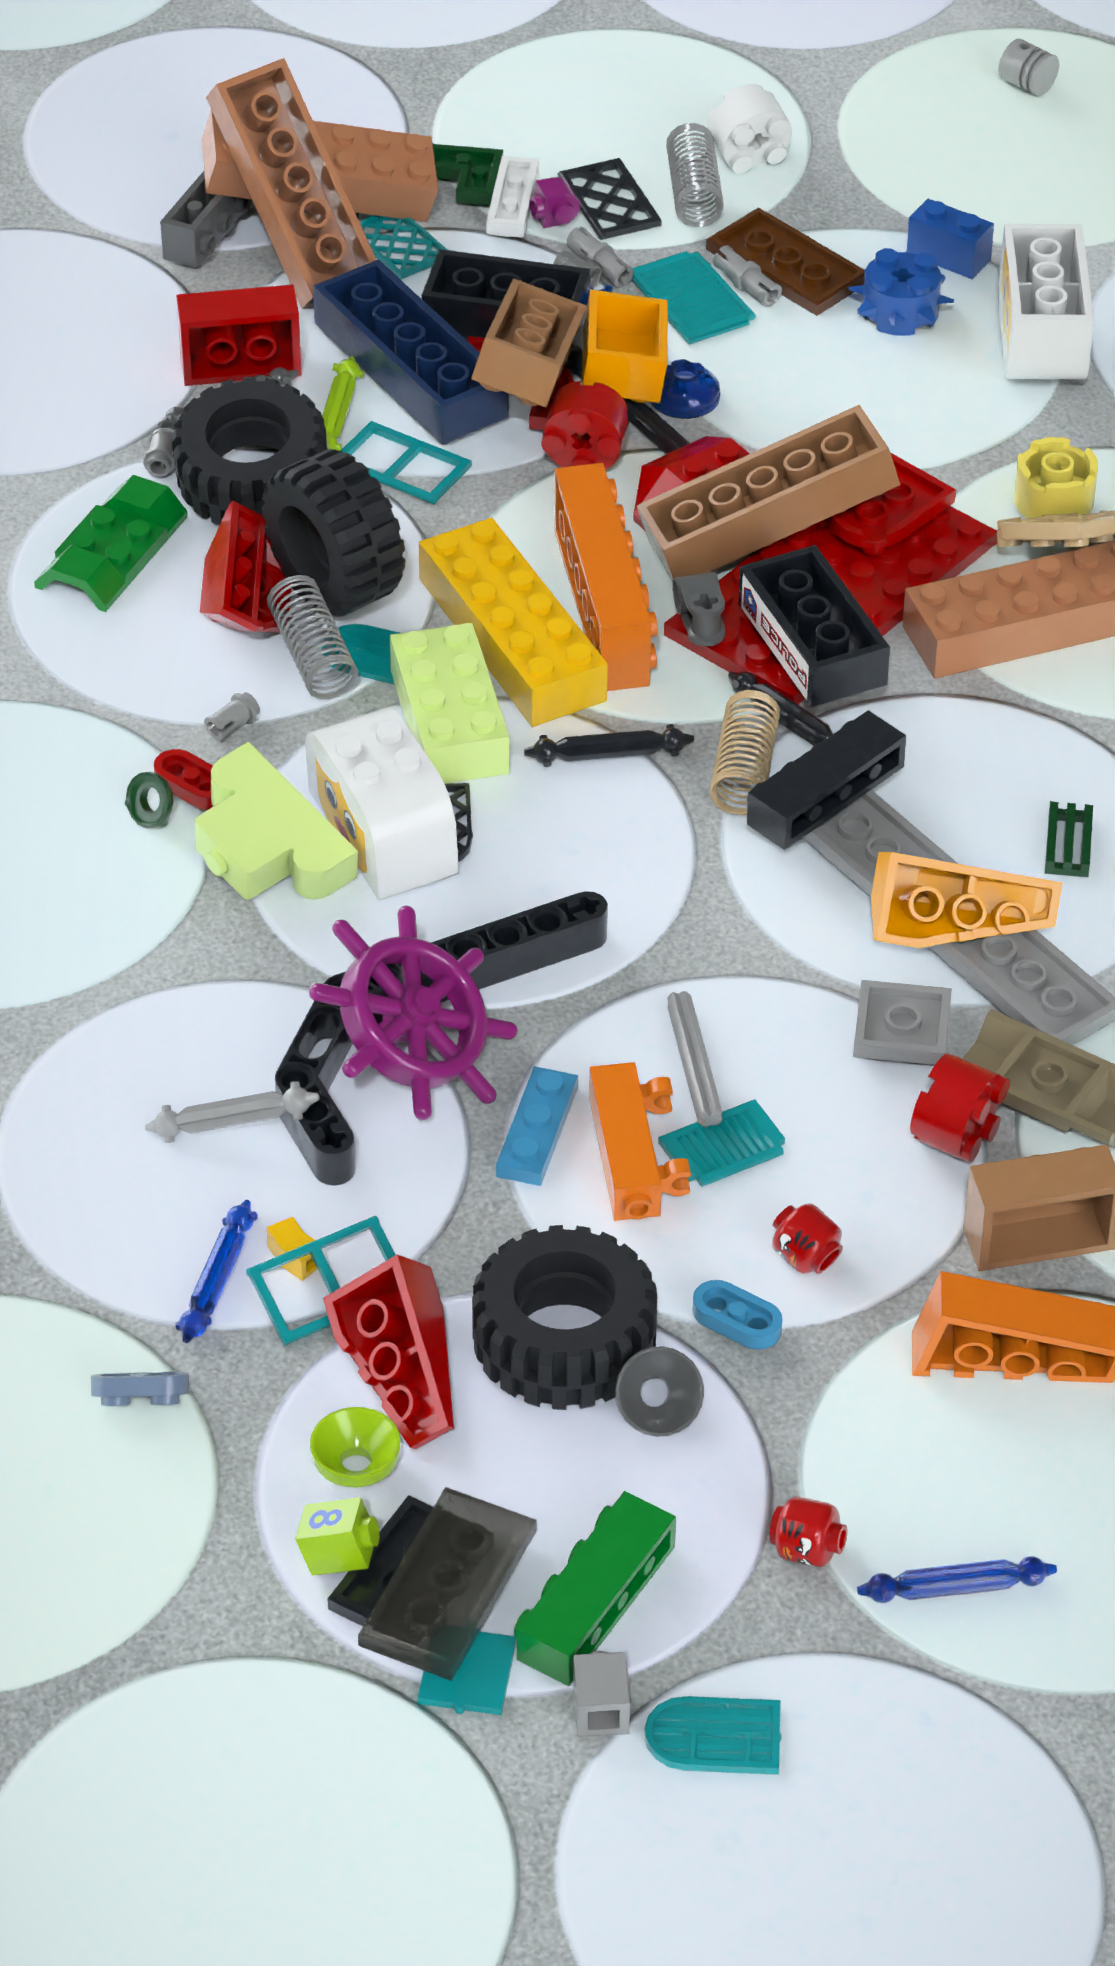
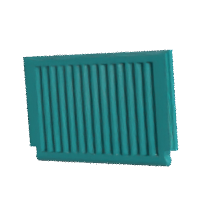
(697, 296)

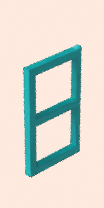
(414, 446)
(314, 1249)

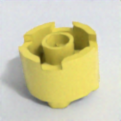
(1055, 479)

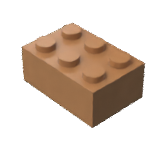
(1041, 1207)

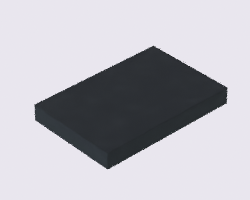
(362, 1588)

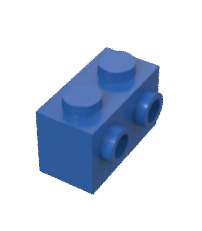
(952, 236)

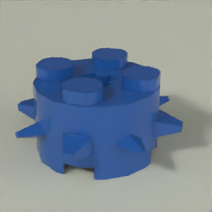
(901, 291)

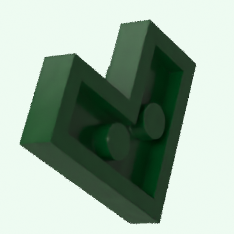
(472, 167)

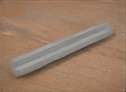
(694, 1059)

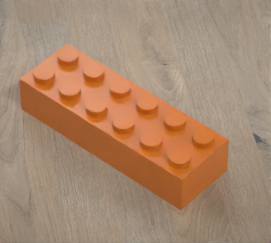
(604, 574)

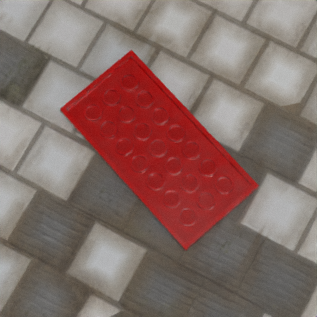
(877, 582)

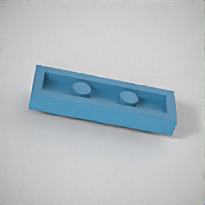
(537, 1126)

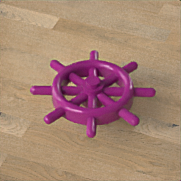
(413, 1012)

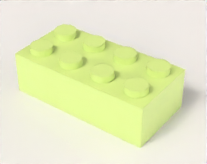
(450, 701)

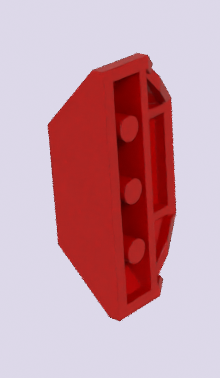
(685, 465)
(241, 573)

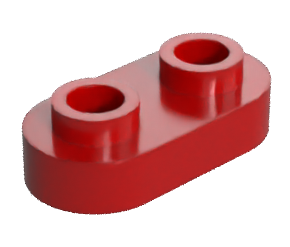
(187, 776)

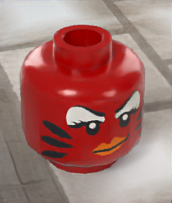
(807, 1238)
(807, 1531)

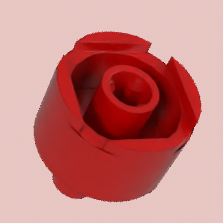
(585, 425)
(959, 1107)

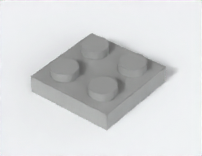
(902, 1022)

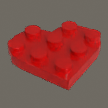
(896, 512)

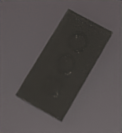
(447, 1583)

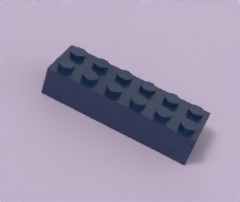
(407, 350)

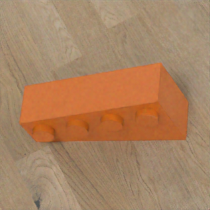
(1013, 1331)

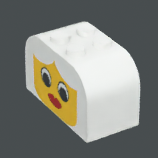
(1045, 302)
(384, 800)

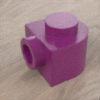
(553, 202)

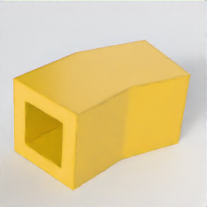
(288, 1236)

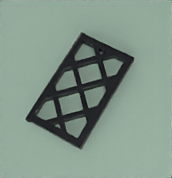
(624, 223)

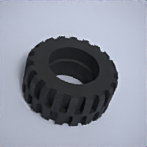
(234, 418)
(335, 528)
(554, 1270)

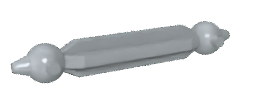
(232, 1112)

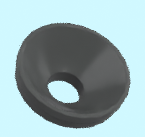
(683, 1386)

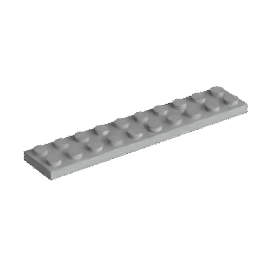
(1015, 971)

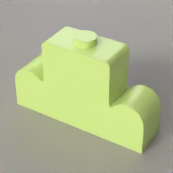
(269, 831)

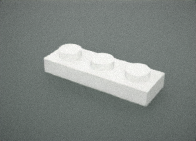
(512, 196)

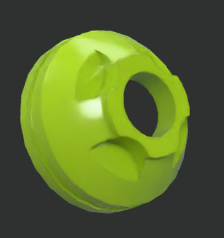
(353, 1433)

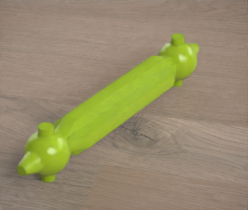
(340, 399)

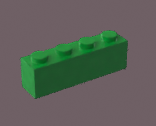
(595, 1586)

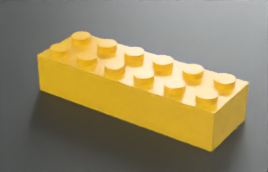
(519, 623)

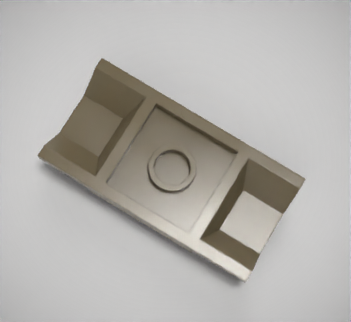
(1049, 1077)

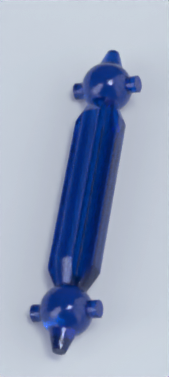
(216, 1271)
(956, 1579)

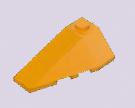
(943, 902)

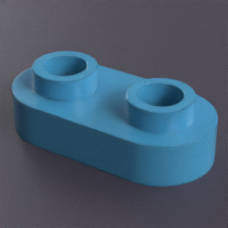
(742, 1314)

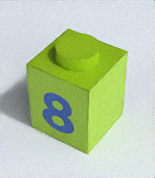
(337, 1536)

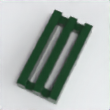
(1071, 816)

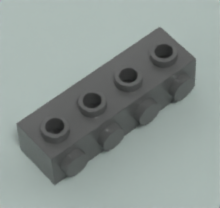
(198, 223)

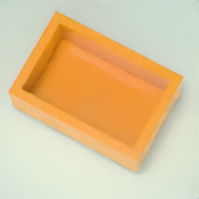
(626, 344)

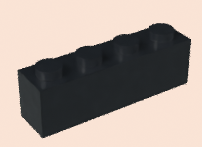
(825, 779)

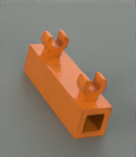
(626, 1142)

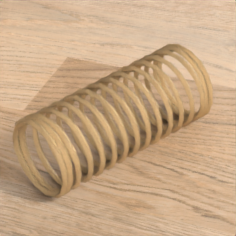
(729, 723)

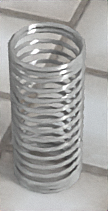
(697, 182)
(325, 661)

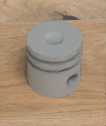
(1028, 67)

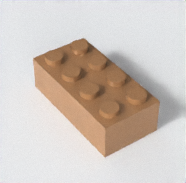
(528, 343)

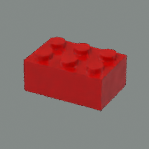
(238, 333)

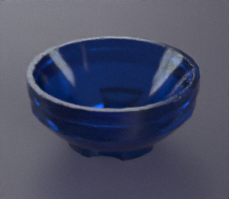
(689, 396)

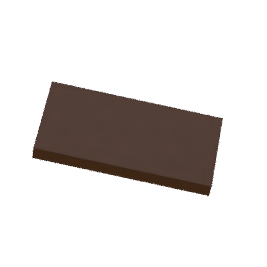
(800, 265)

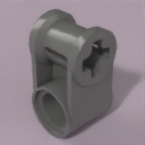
(700, 607)

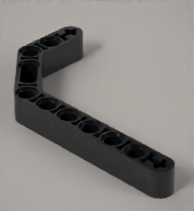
(510, 950)

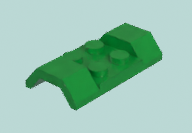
(116, 540)

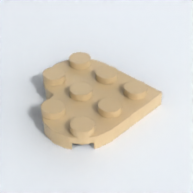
(1068, 528)

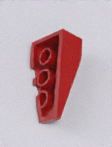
(397, 1338)

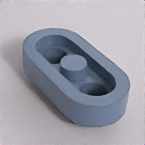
(117, 1388)

